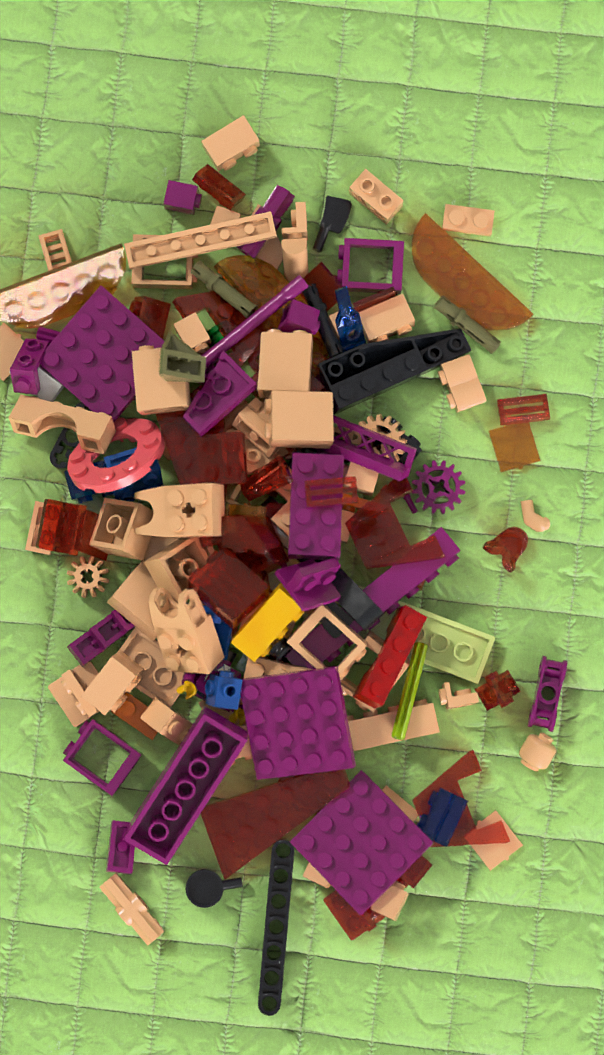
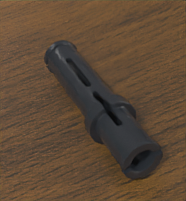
(326, 328)

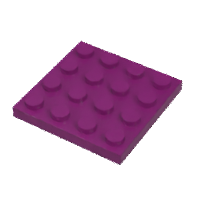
(96, 353)
(297, 723)
(361, 843)

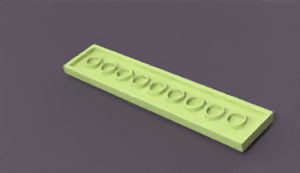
(450, 644)

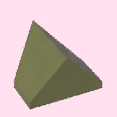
(180, 361)

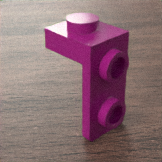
(25, 366)

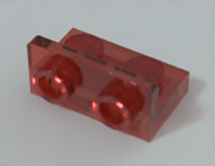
(151, 312)

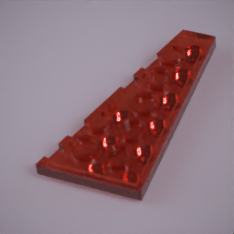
(257, 819)

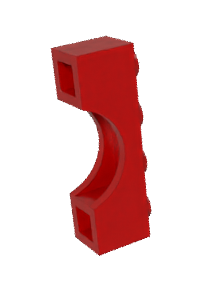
(385, 669)

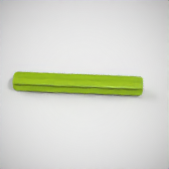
(409, 691)

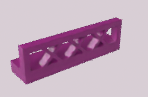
(367, 457)

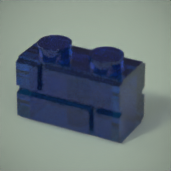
(442, 816)

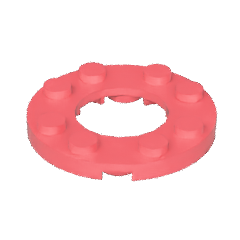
(149, 447)

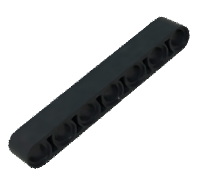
(352, 597)
(271, 938)

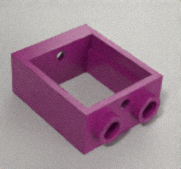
(368, 287)
(73, 749)

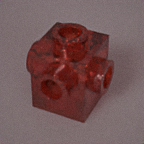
(497, 690)

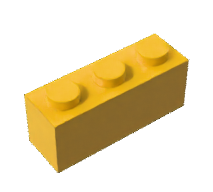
(267, 623)

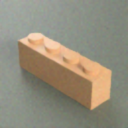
(377, 728)

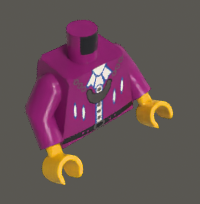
(195, 686)

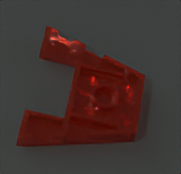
(225, 318)
(380, 535)
(465, 831)

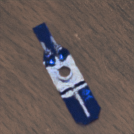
(348, 320)

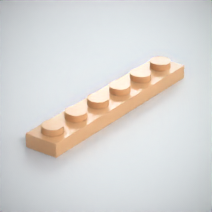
(200, 240)

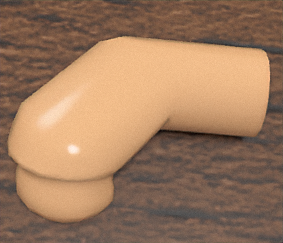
(532, 519)

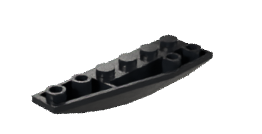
(386, 365)

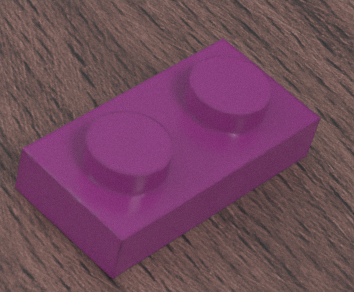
(120, 852)

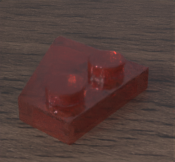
(267, 479)

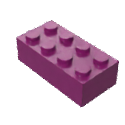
(314, 530)

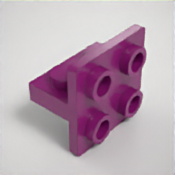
(310, 582)

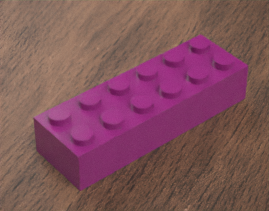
(185, 785)

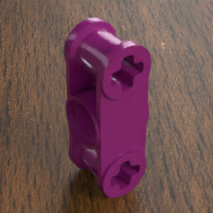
(540, 706)

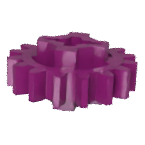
(448, 494)

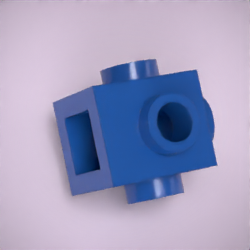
(223, 690)

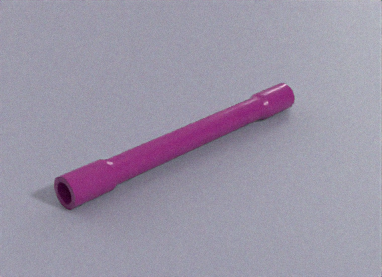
(287, 294)

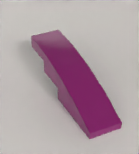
(100, 637)

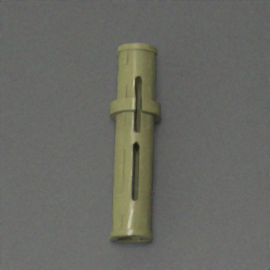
(217, 284)
(459, 318)

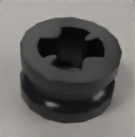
(281, 650)

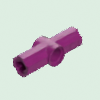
(276, 203)

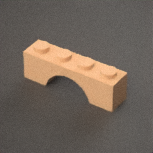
(34, 416)
(388, 904)

